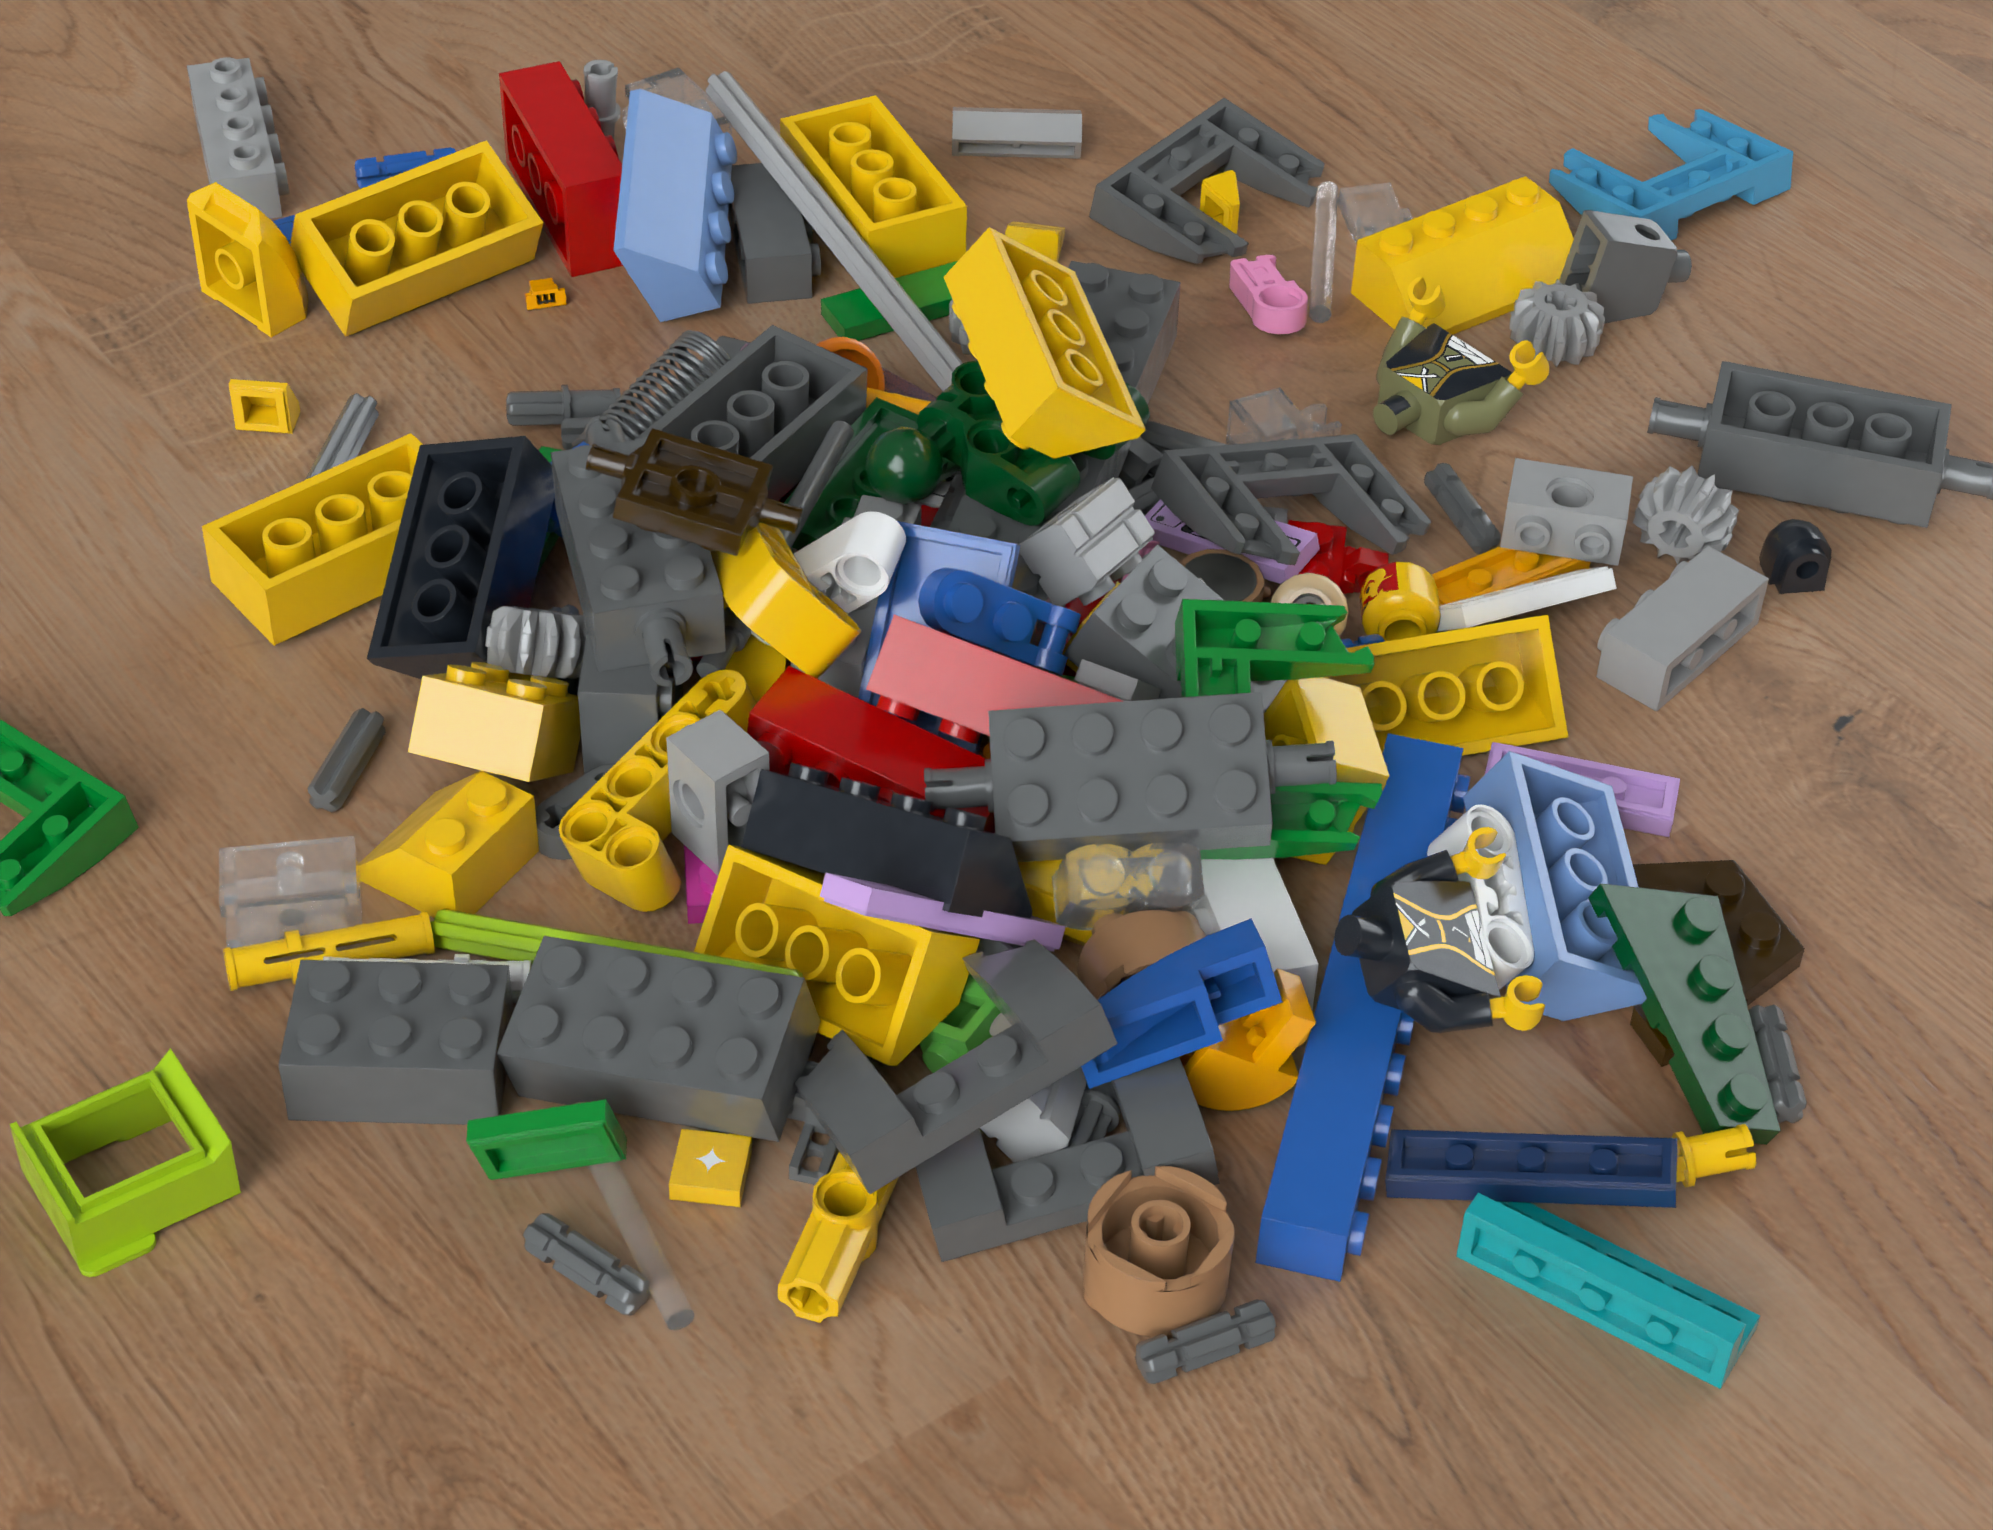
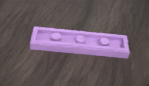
(906, 907)

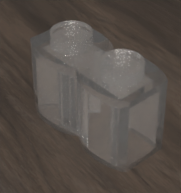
(1116, 880)

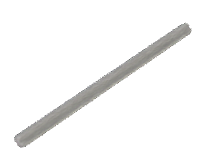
(834, 229)

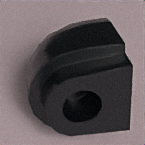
(1796, 557)

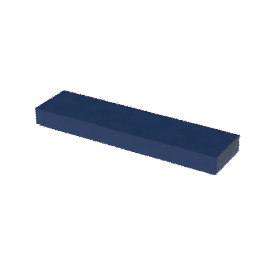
(1532, 1168)

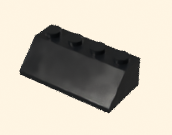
(461, 552)
(885, 842)

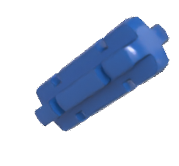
(370, 171)

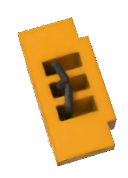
(544, 294)

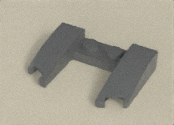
(1144, 195)
(1219, 489)
(1051, 1034)
(989, 1207)

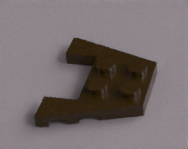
(1758, 937)

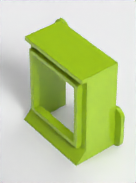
(122, 1218)

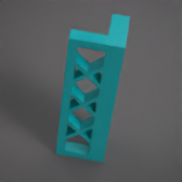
(1607, 1286)

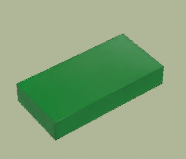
(547, 1139)

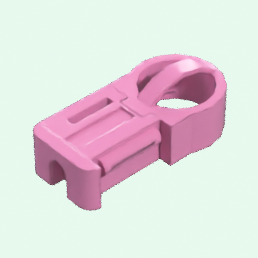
(1270, 300)

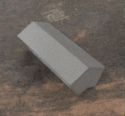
(1016, 132)

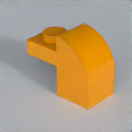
(1255, 1055)

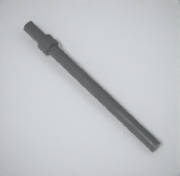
(805, 496)

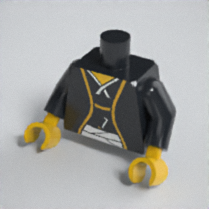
(1428, 948)

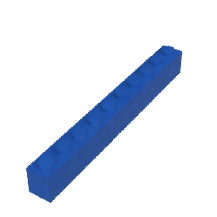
(1350, 1051)

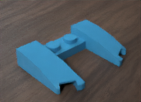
(1719, 164)

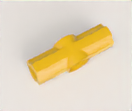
(833, 1243)

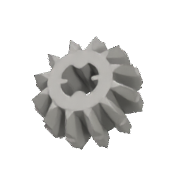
(1558, 321)
(1685, 514)
(537, 642)

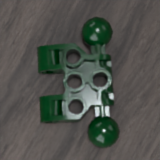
(967, 430)

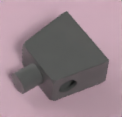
(1624, 263)

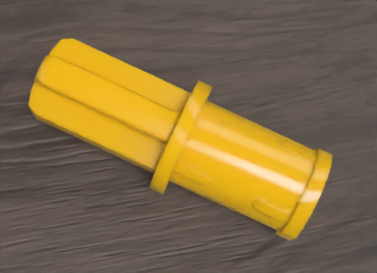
(1713, 1153)

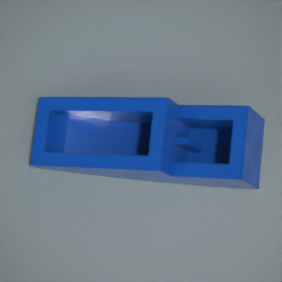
(1183, 1001)

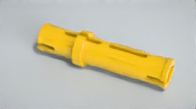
(246, 964)

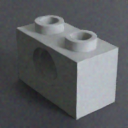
(1567, 511)
(712, 785)

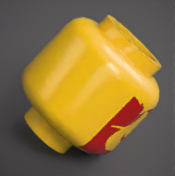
(1399, 601)

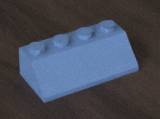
(674, 205)
(1566, 847)

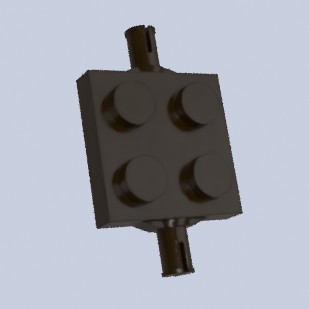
(693, 491)

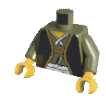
(1441, 383)

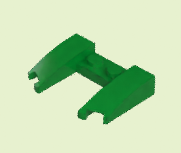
(1238, 642)
(66, 824)

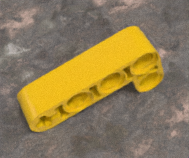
(780, 603)
(626, 815)

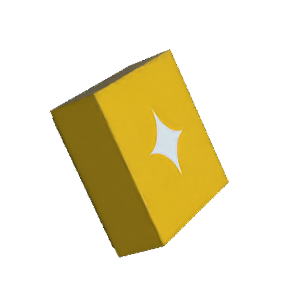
(710, 1168)

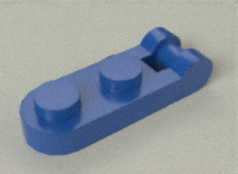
(996, 617)

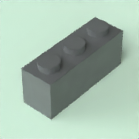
(770, 238)

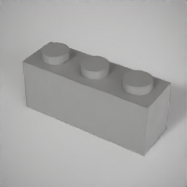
(1680, 627)

